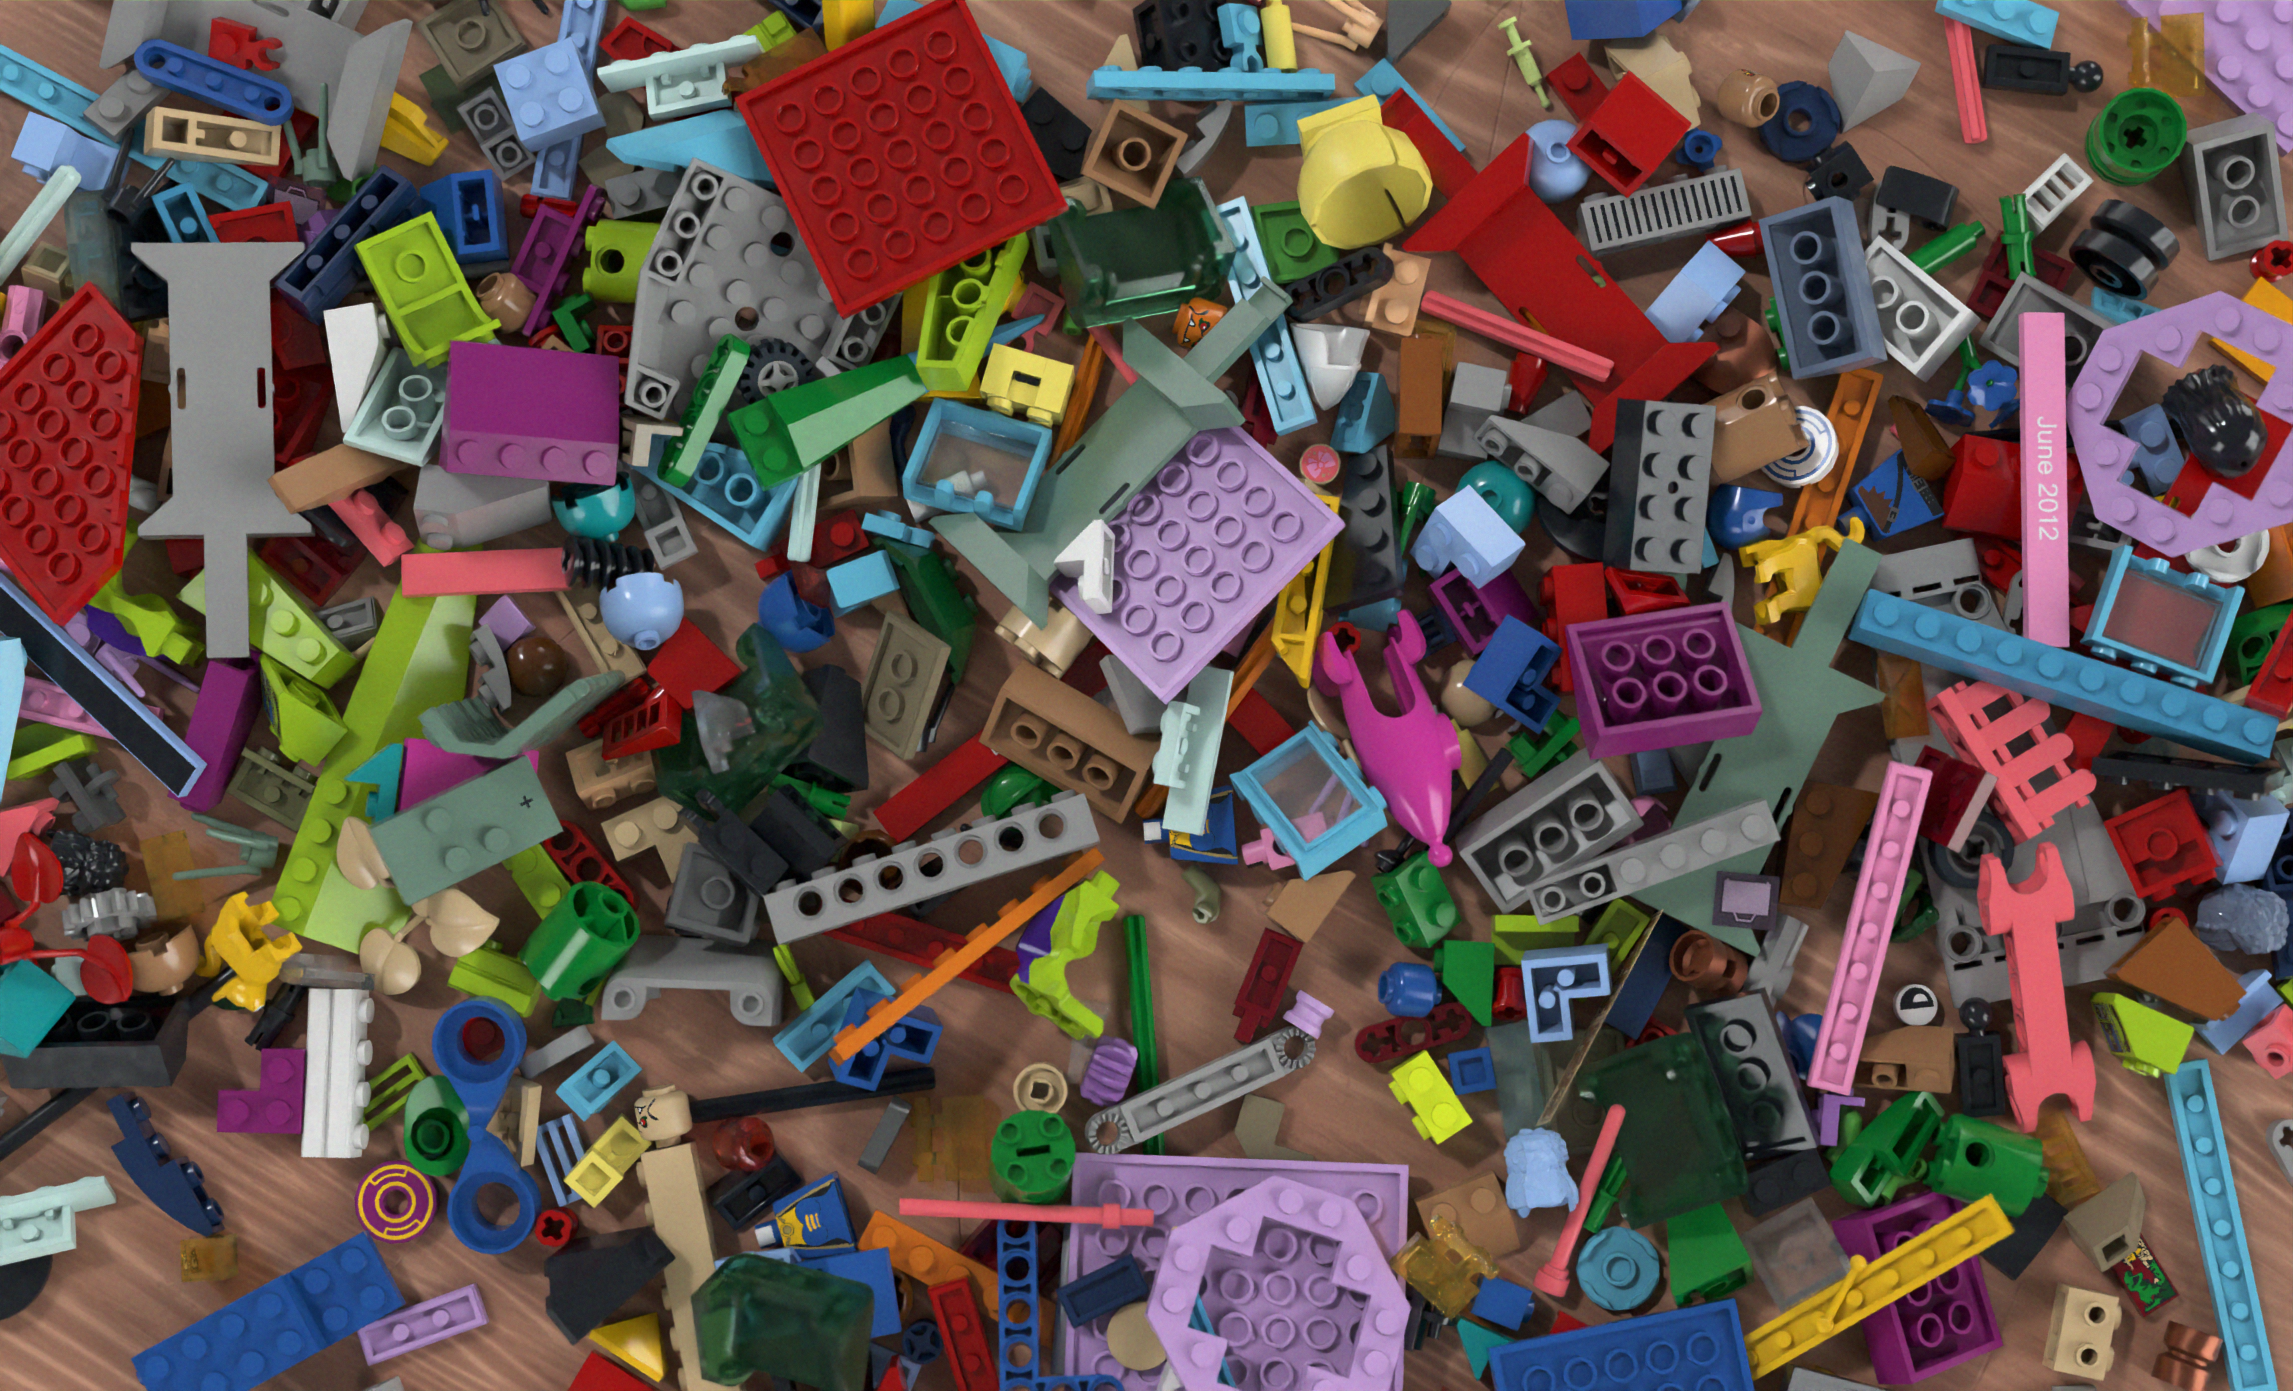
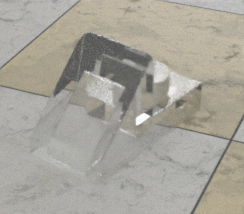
(719, 723)

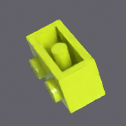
(1430, 1096)

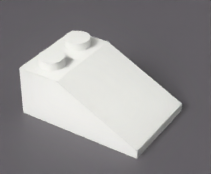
(1915, 313)
(358, 347)

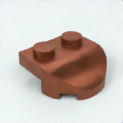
(1743, 355)

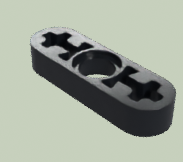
(1318, 283)

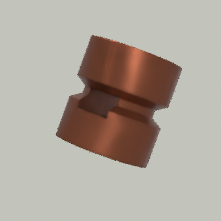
(1708, 963)
(2186, 1357)

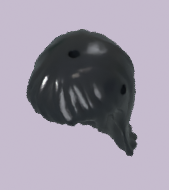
(2217, 421)

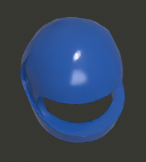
(1737, 514)

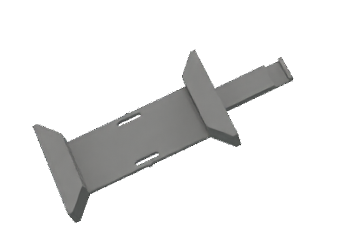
(314, 51)
(222, 437)

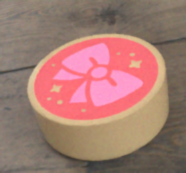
(1319, 464)

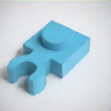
(1242, 33)
(888, 526)

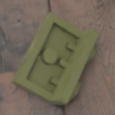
(273, 787)

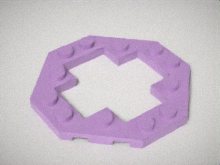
(2107, 454)
(1235, 1228)

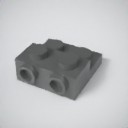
(711, 900)

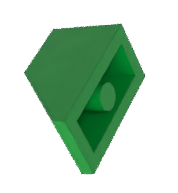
(1467, 974)

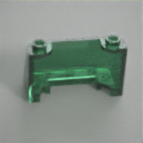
(1141, 257)
(784, 724)
(1673, 1128)
(782, 1323)

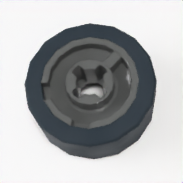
(1989, 836)

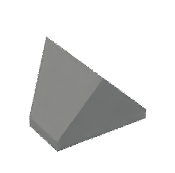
(1867, 78)

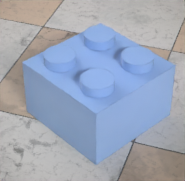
(549, 95)

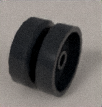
(2124, 249)

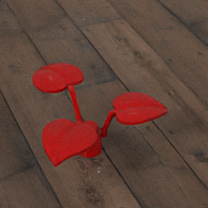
(38, 879)

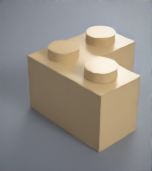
(1658, 67)
(647, 829)

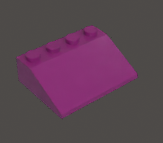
(531, 413)
(1661, 680)
(1938, 1321)

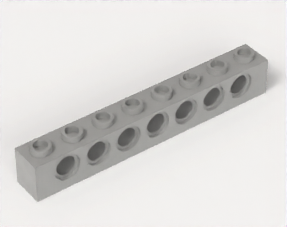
(793, 925)

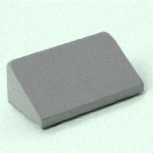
(352, 622)

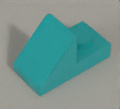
(384, 772)
(1474, 1341)

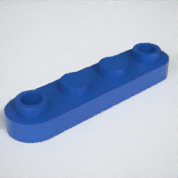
(214, 82)

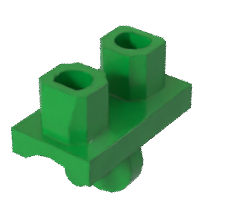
(1533, 756)

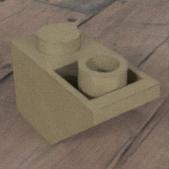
(2109, 1223)

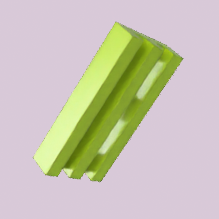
(418, 1073)

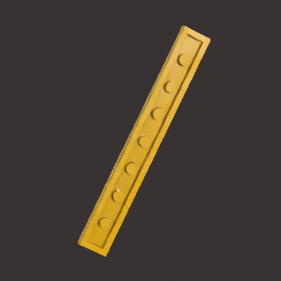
(1878, 1284)

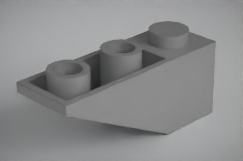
(1547, 460)

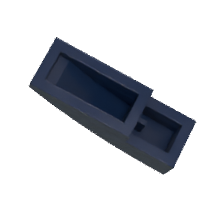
(1646, 980)

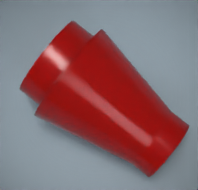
(1739, 240)
(1527, 377)

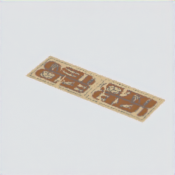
(1596, 1022)

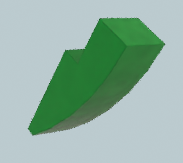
(1885, 1148)

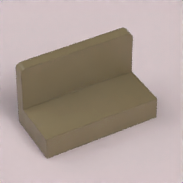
(636, 434)

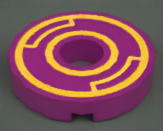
(372, 1204)

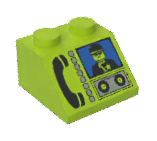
(298, 712)
(2139, 1035)

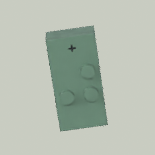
(464, 829)

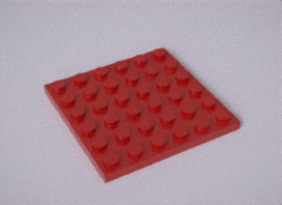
(901, 154)

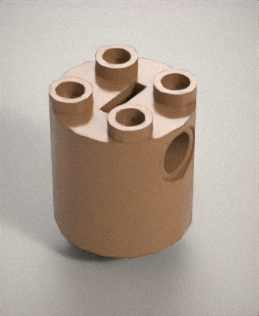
(1754, 428)

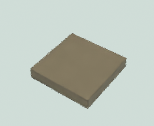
(469, 41)

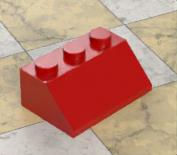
(1985, 488)

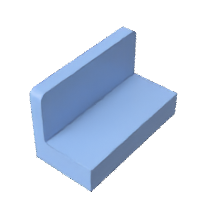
(2255, 1006)

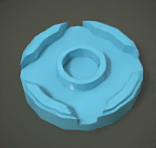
(1617, 1268)

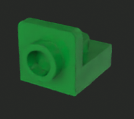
(577, 333)

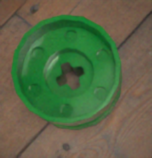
(2154, 123)

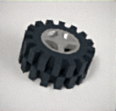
(779, 357)

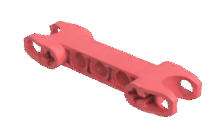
(2027, 920)

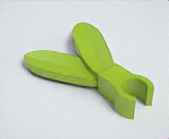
(798, 983)

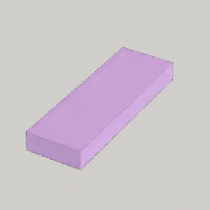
(423, 1324)

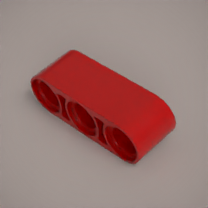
(583, 849)

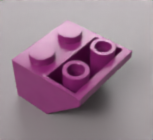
(1479, 612)

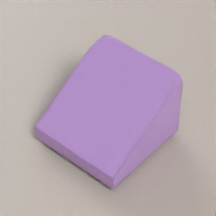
(507, 622)

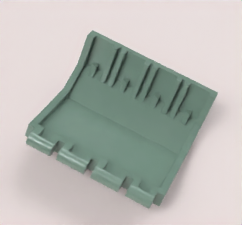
(477, 731)

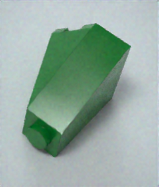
(1706, 1256)

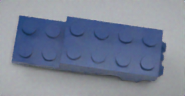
(276, 1323)

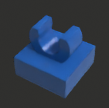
(1471, 1070)

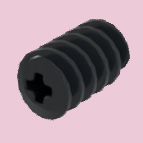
(602, 561)

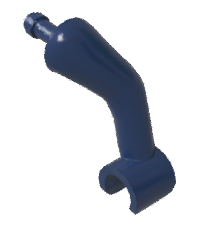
(899, 428)

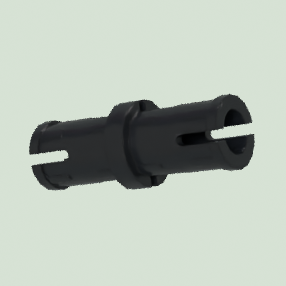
(276, 1015)

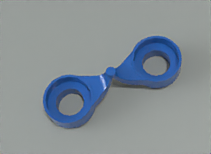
(489, 1160)

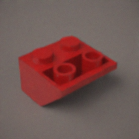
(1628, 134)

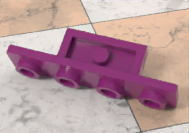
(550, 251)

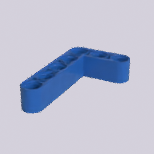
(1028, 1333)

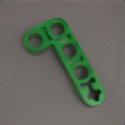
(2262, 631)

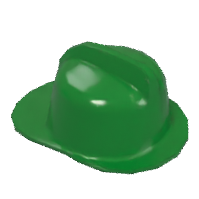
(1013, 788)
(435, 1127)

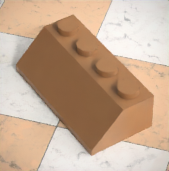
(1070, 740)

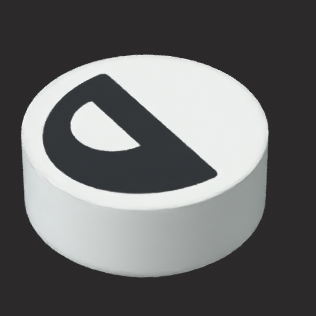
(1915, 1004)

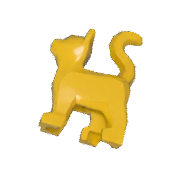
(1795, 568)
(247, 950)

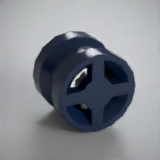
(919, 1348)

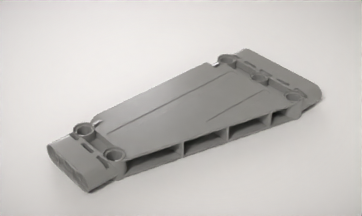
(2078, 834)

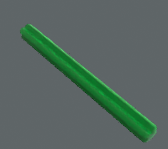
(1142, 1016)

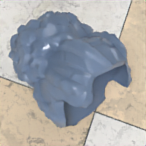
(2242, 919)

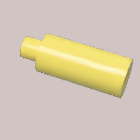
(1278, 36)
(1472, 759)

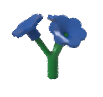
(1989, 386)

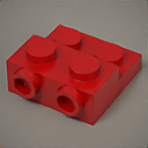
(2163, 846)

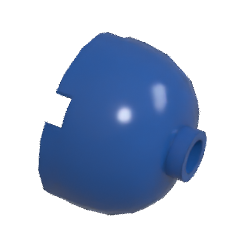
(793, 621)

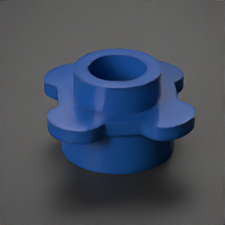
(1694, 138)

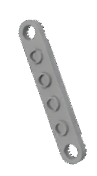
(1200, 1090)

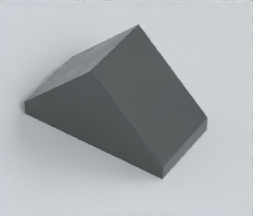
(1409, 23)

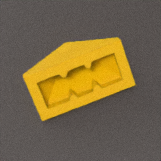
(637, 1342)

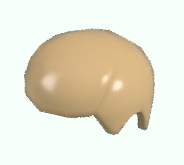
(1459, 701)

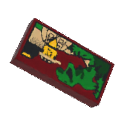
(2144, 1279)

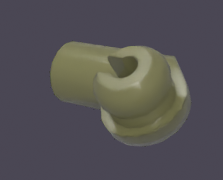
(1207, 894)

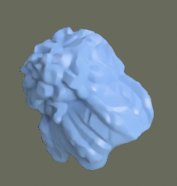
(1538, 1172)

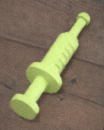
(1524, 59)

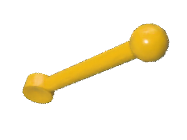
(1824, 1323)

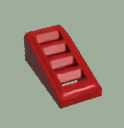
(662, 728)

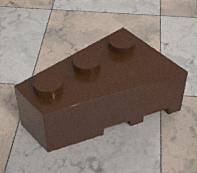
(1819, 841)

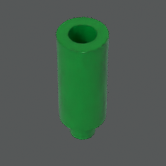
(1947, 247)

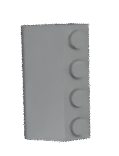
(1547, 828)

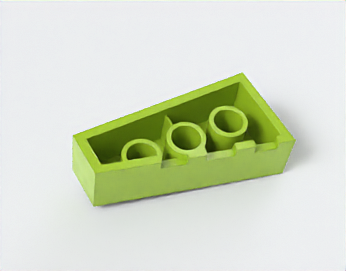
(963, 314)
(283, 625)

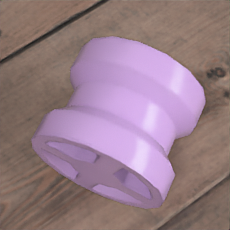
(1308, 1014)

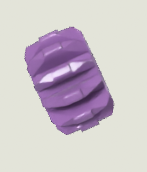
(1108, 1071)

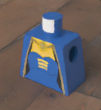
(1219, 836)
(811, 1220)

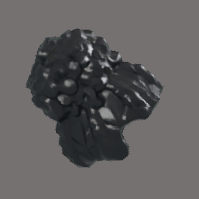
(87, 863)

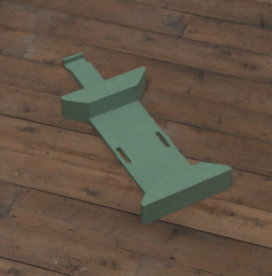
(1120, 451)
(1799, 708)

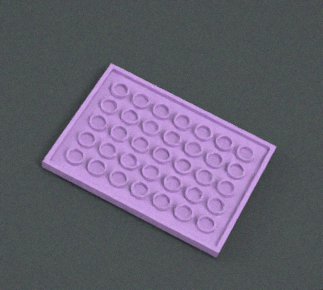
(1267, 1305)

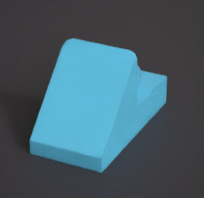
(860, 582)
(598, 1081)

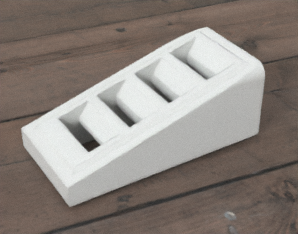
(2038, 216)

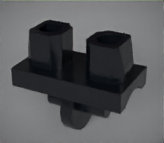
(1419, 1316)

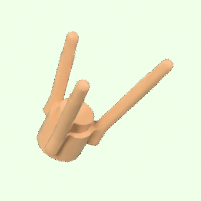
(1360, 25)

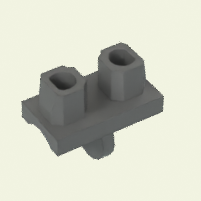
(91, 792)

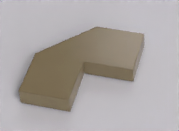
(621, 118)
(1258, 1129)

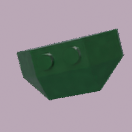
(935, 600)

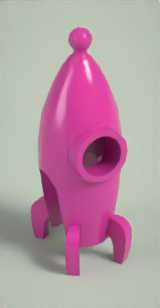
(1401, 756)

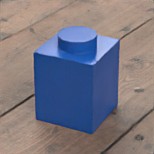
(1502, 1301)

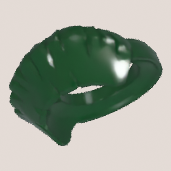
(1923, 919)

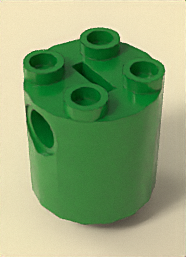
(580, 940)
(1031, 1158)
(1984, 1160)

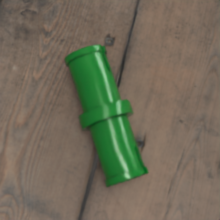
(2017, 235)

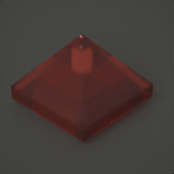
(811, 584)

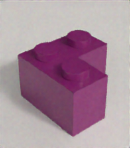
(273, 1106)

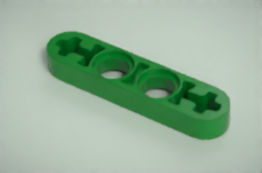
(704, 410)

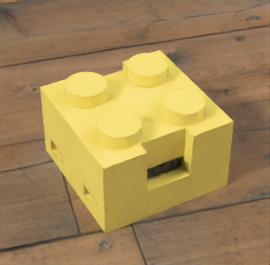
(1027, 385)

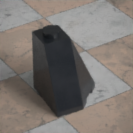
(839, 751)
(599, 1275)

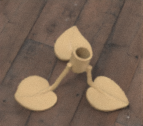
(456, 920)

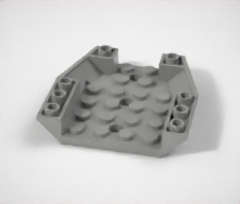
(709, 265)

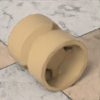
(1041, 1087)

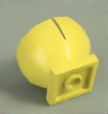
(1348, 175)

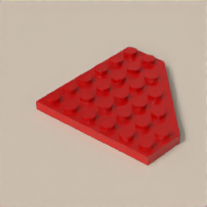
(69, 452)

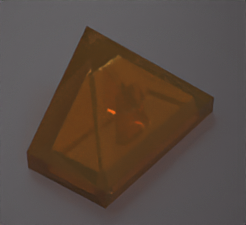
(1905, 699)

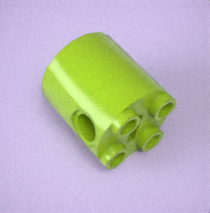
(605, 242)

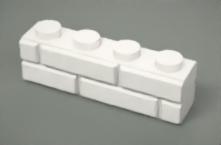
(336, 1073)

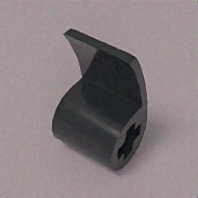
(1920, 195)

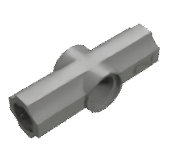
(1774, 962)

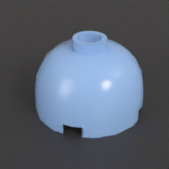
(1555, 169)
(642, 609)

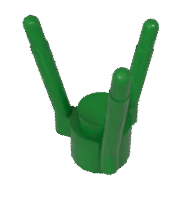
(1415, 504)

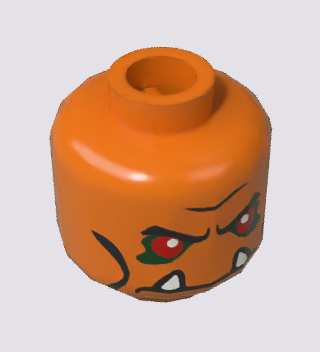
(1196, 320)

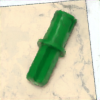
(819, 797)
(1606, 1194)

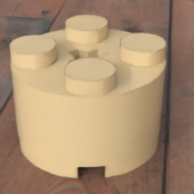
(1054, 646)

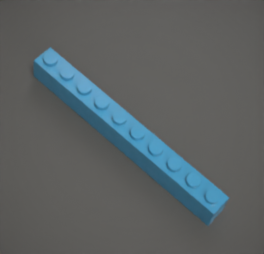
(2063, 678)

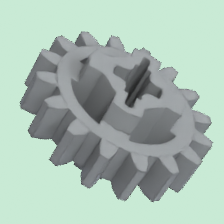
(109, 914)

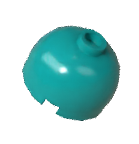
(1504, 492)
(596, 509)

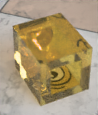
(209, 1257)

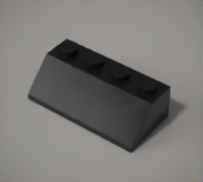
(108, 1046)

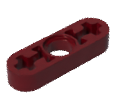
(1385, 1051)

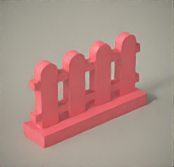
(1975, 747)

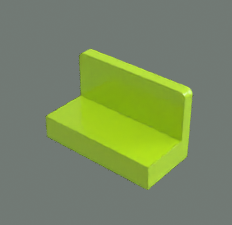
(43, 747)
(1522, 932)

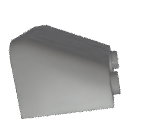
(698, 963)

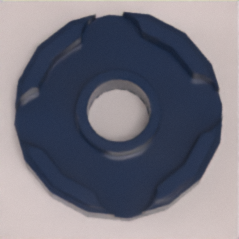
(1822, 117)

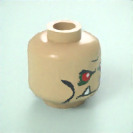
(663, 1115)

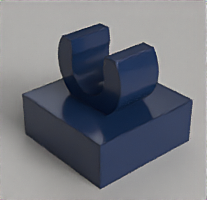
(1435, 630)

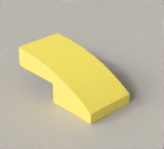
(607, 1160)

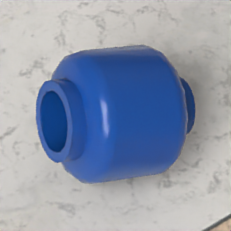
(1409, 989)

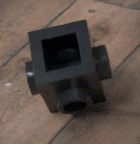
(1831, 161)

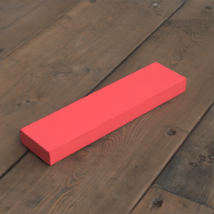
(482, 572)

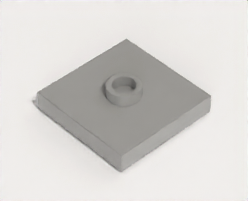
(1135, 701)

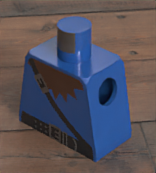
(1890, 500)

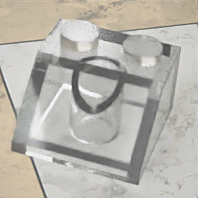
(1795, 1254)

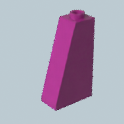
(221, 726)

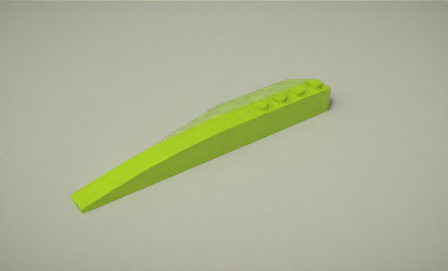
(412, 666)

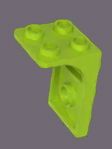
(423, 290)

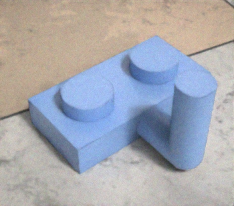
(2158, 452)

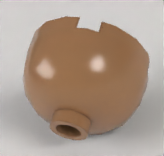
(163, 958)

